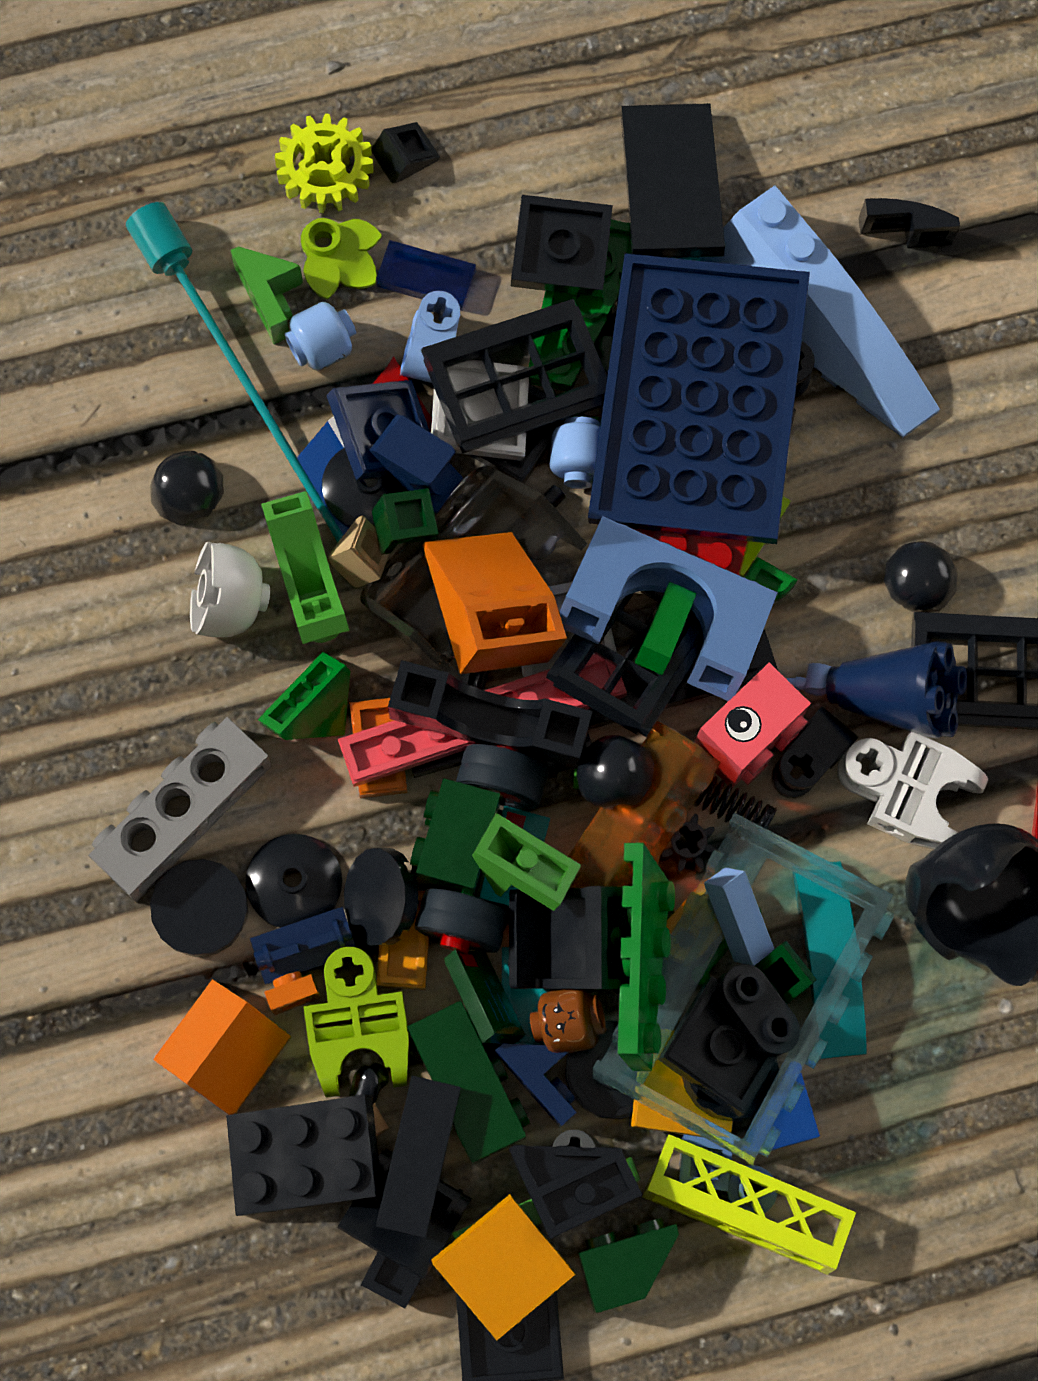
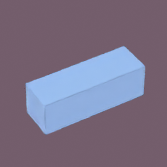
(739, 916)

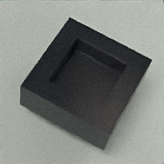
(391, 1280)

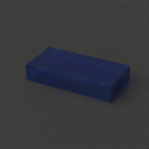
(420, 271)

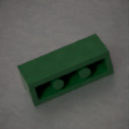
(456, 1056)

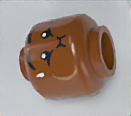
(568, 1020)

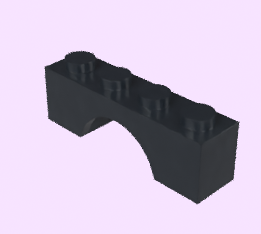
(454, 708)

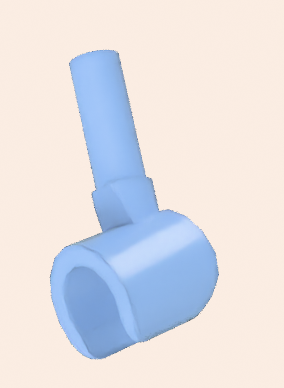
(815, 679)

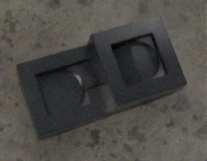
(921, 222)

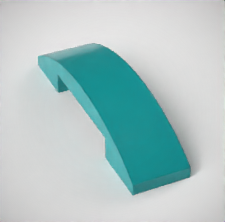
(826, 929)

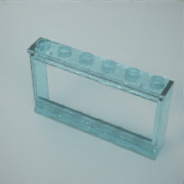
(695, 945)

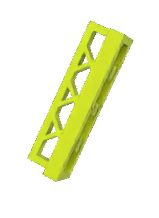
(741, 1222)

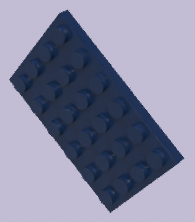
(700, 398)

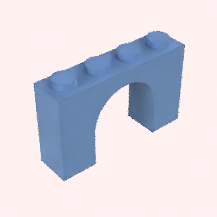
(726, 604)

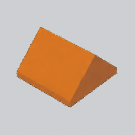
(222, 1047)

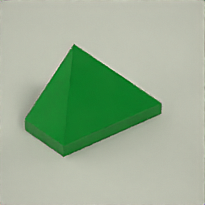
(313, 703)

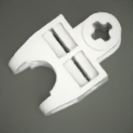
(893, 773)

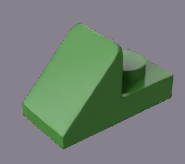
(265, 282)
(522, 860)

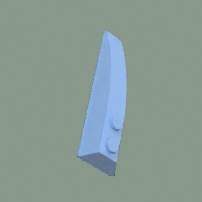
(839, 323)

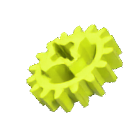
(323, 169)

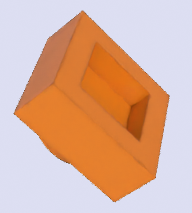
(291, 992)

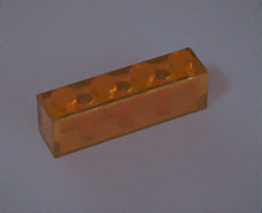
(678, 779)

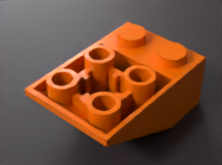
(494, 603)

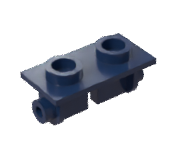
(301, 944)

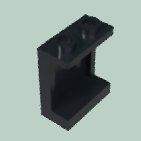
(568, 946)

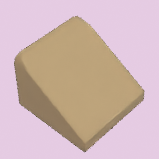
(358, 554)

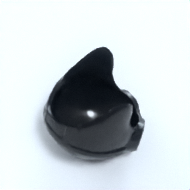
(980, 899)

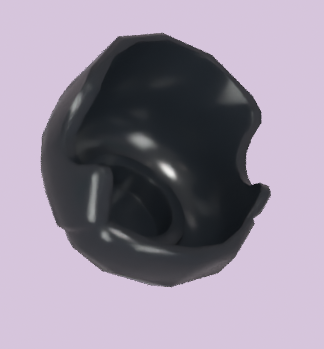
(186, 487)
(921, 576)
(615, 772)

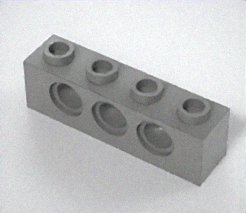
(139, 871)

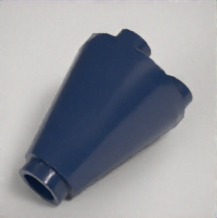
(903, 688)

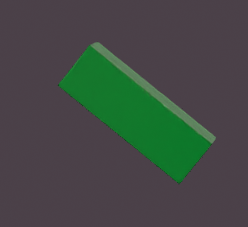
(665, 628)

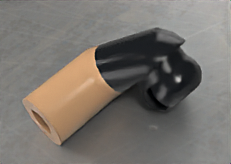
(369, 1081)

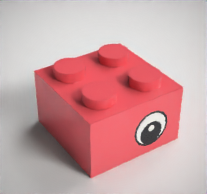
(753, 723)

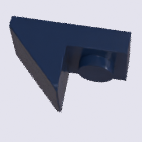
(417, 459)
(529, 1065)

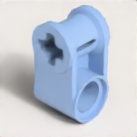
(426, 332)

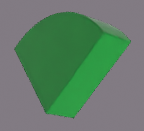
(771, 578)

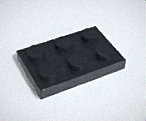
(304, 1155)

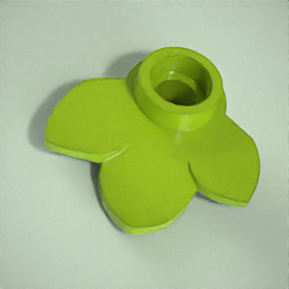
(343, 260)

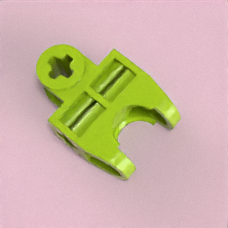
(384, 1036)

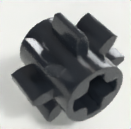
(684, 857)

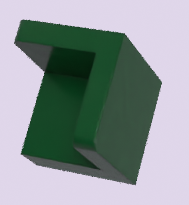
(404, 519)

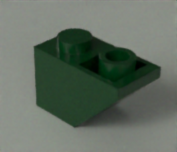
(627, 1268)

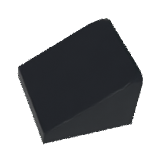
(403, 151)

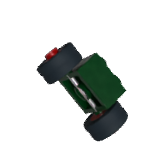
(456, 824)

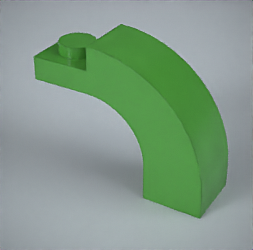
(305, 568)

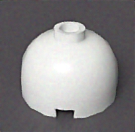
(227, 591)

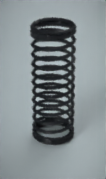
(766, 814)

